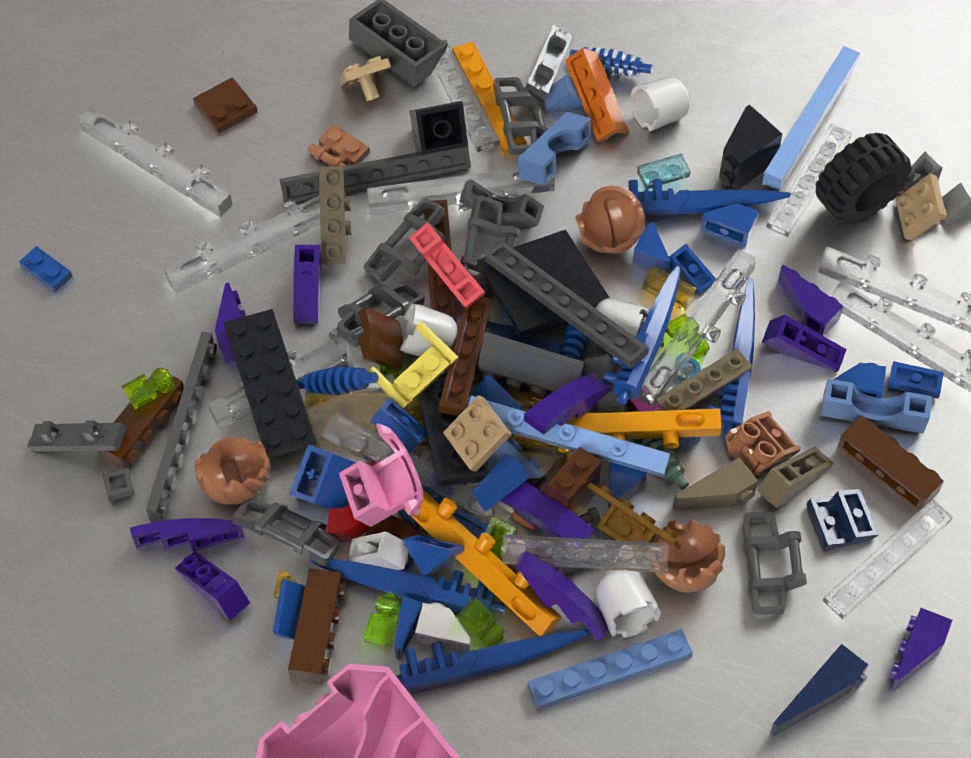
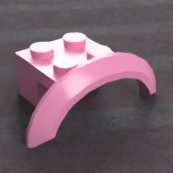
(385, 487)

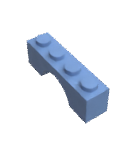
(539, 160)
(902, 412)

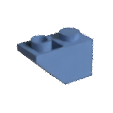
(513, 449)

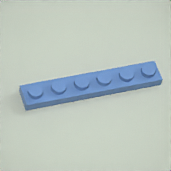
(609, 669)

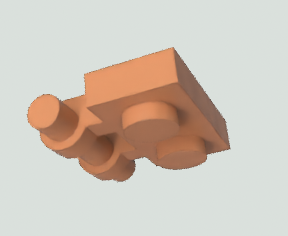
(342, 145)

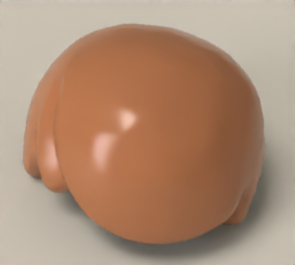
(611, 220)
(233, 470)
(697, 561)

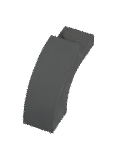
(518, 212)
(598, 364)

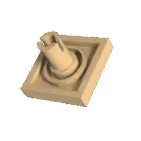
(365, 76)
(921, 207)
(477, 433)

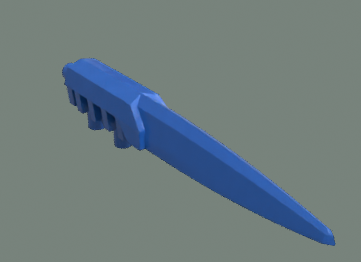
(685, 201)
(629, 381)
(735, 394)
(417, 587)
(449, 668)

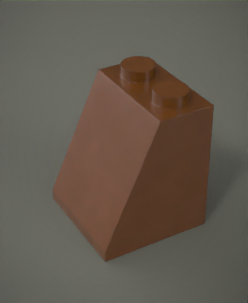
(569, 477)

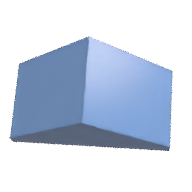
(563, 96)

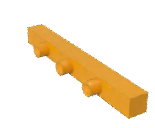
(648, 424)
(484, 565)

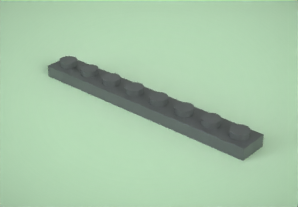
(379, 172)
(567, 304)
(180, 433)

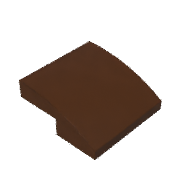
(381, 339)

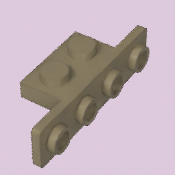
(333, 215)
(705, 382)

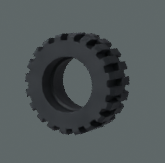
(863, 178)

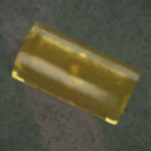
(655, 280)

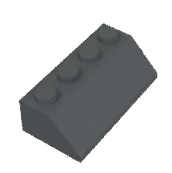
(393, 35)
(526, 365)

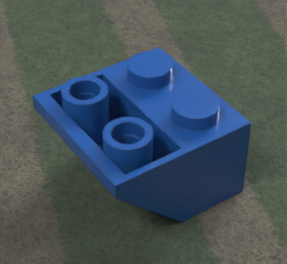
(320, 480)

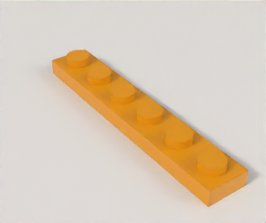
(482, 85)

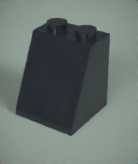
(439, 127)
(749, 149)

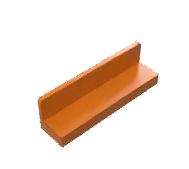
(596, 94)

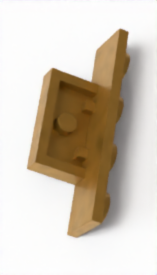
(626, 525)

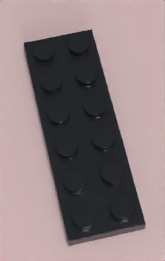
(269, 383)
(446, 461)

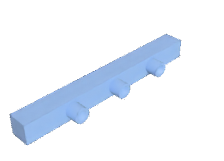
(811, 118)
(595, 443)

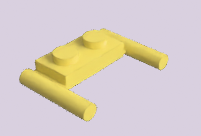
(421, 372)

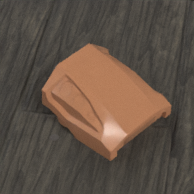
(760, 443)

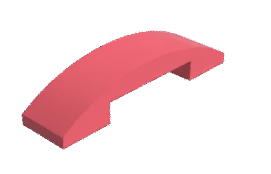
(447, 265)

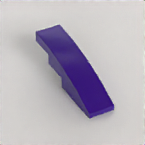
(567, 402)
(546, 513)
(197, 531)
(557, 589)

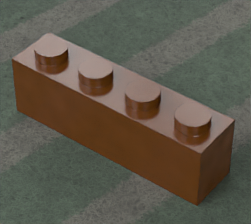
(143, 424)
(890, 463)
(316, 626)

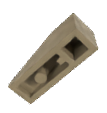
(794, 476)
(719, 489)

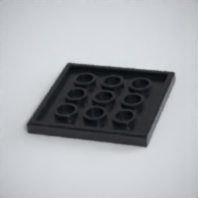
(558, 258)

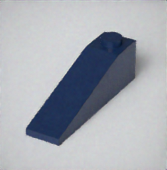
(828, 685)

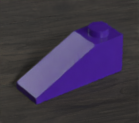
(803, 343)

